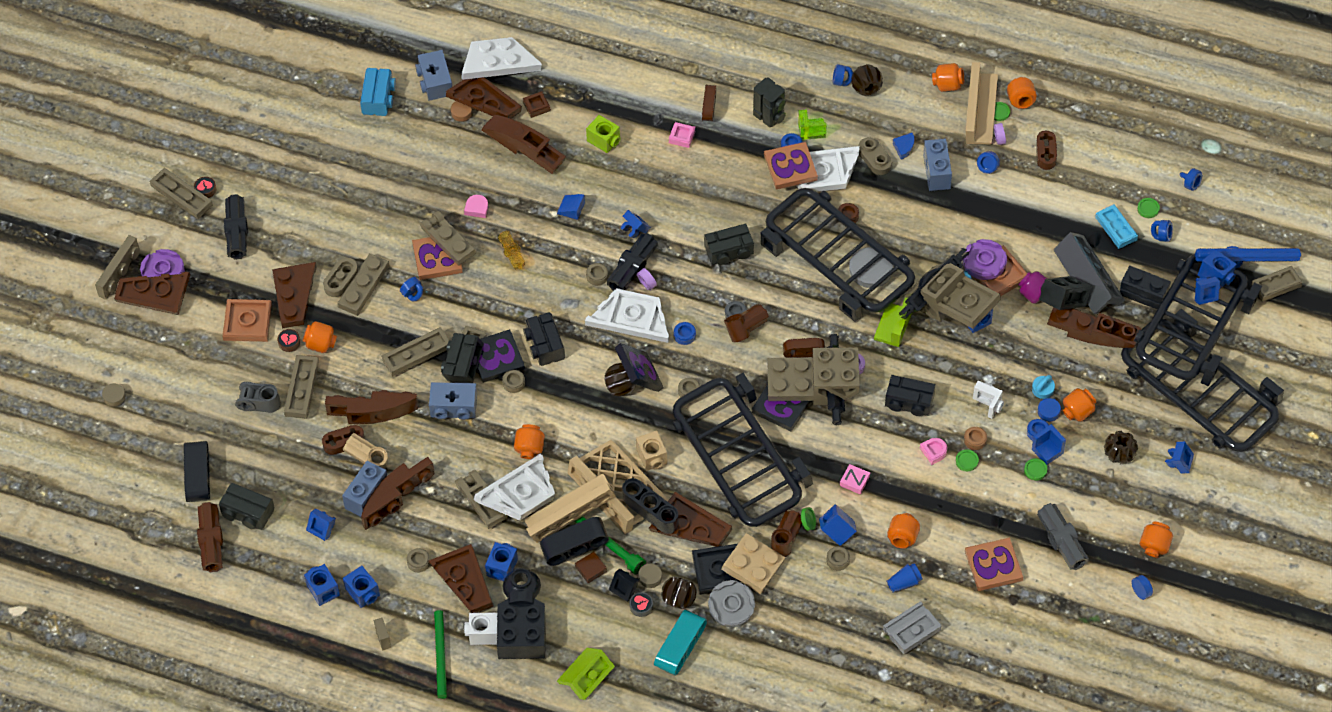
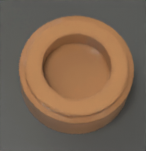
(460, 111)
(975, 438)

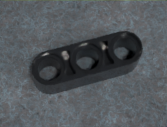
(196, 471)
(647, 496)
(574, 541)

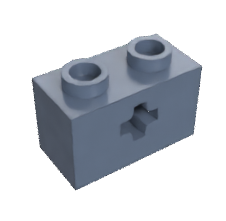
(434, 73)
(937, 164)
(453, 400)
(362, 487)

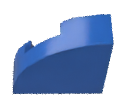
(904, 145)

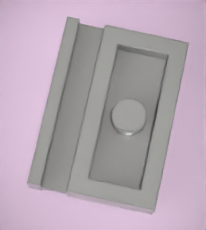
(912, 627)

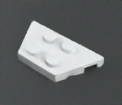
(498, 58)
(833, 168)
(632, 315)
(519, 491)

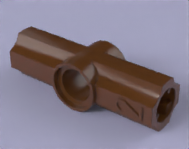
(210, 537)

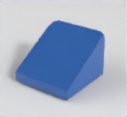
(572, 206)

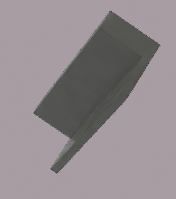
(1084, 265)

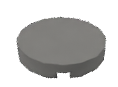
(874, 272)
(731, 603)

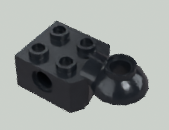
(521, 618)

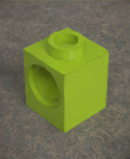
(603, 134)

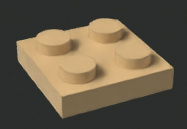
(753, 563)

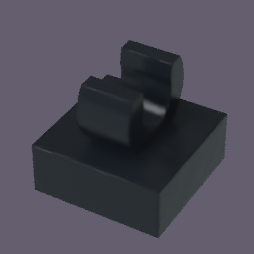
(623, 584)

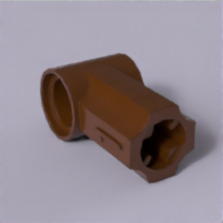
(743, 323)
(786, 533)

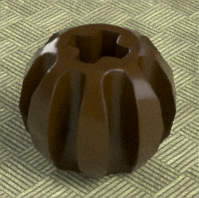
(867, 80)
(618, 381)
(1120, 447)
(679, 592)

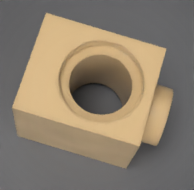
(648, 443)

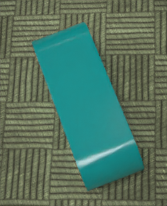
(680, 642)

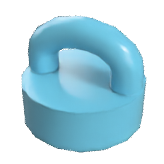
(1043, 387)

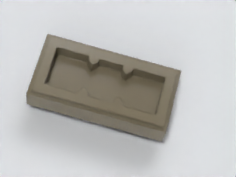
(1278, 283)

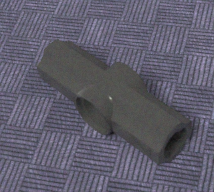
(1062, 536)

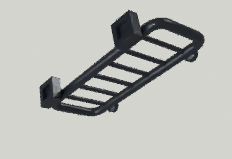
(851, 301)
(1200, 365)
(736, 393)
(1268, 395)

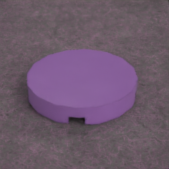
(985, 259)
(162, 262)

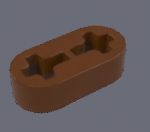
(709, 102)
(1051, 150)
(801, 347)
(340, 438)

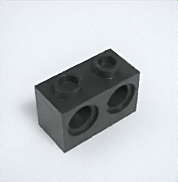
(1065, 292)

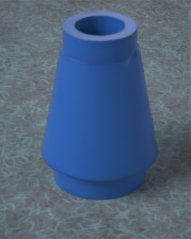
(905, 578)

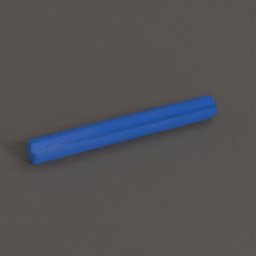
(1252, 254)

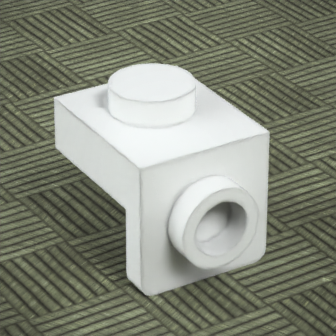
(990, 396)

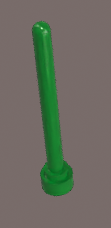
(633, 561)

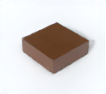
(536, 104)
(590, 567)

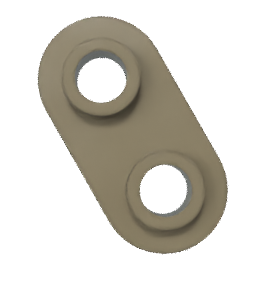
(873, 154)
(338, 278)

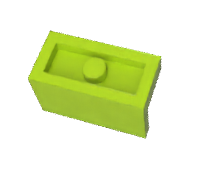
(892, 326)
(586, 672)

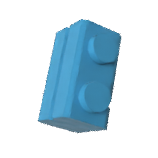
(376, 92)

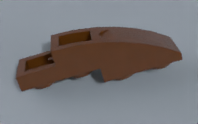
(525, 139)
(1095, 330)
(380, 408)
(388, 494)

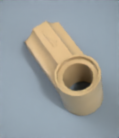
(364, 451)

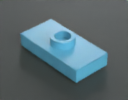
(1116, 226)

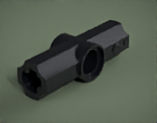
(235, 226)
(632, 262)

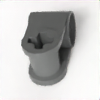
(254, 397)

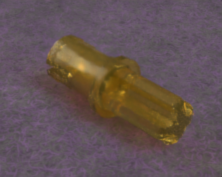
(511, 250)

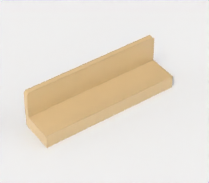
(981, 106)
(569, 508)

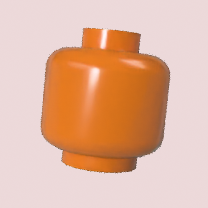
(948, 77)
(1021, 92)
(319, 337)
(1079, 404)
(529, 441)
(903, 530)
(1156, 539)

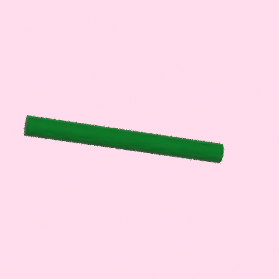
(440, 654)

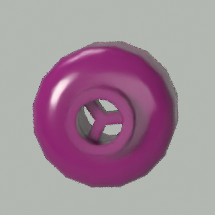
(1031, 286)

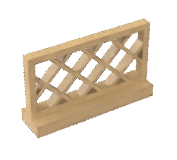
(615, 507)

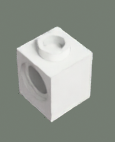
(484, 637)

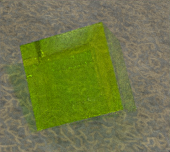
(810, 127)

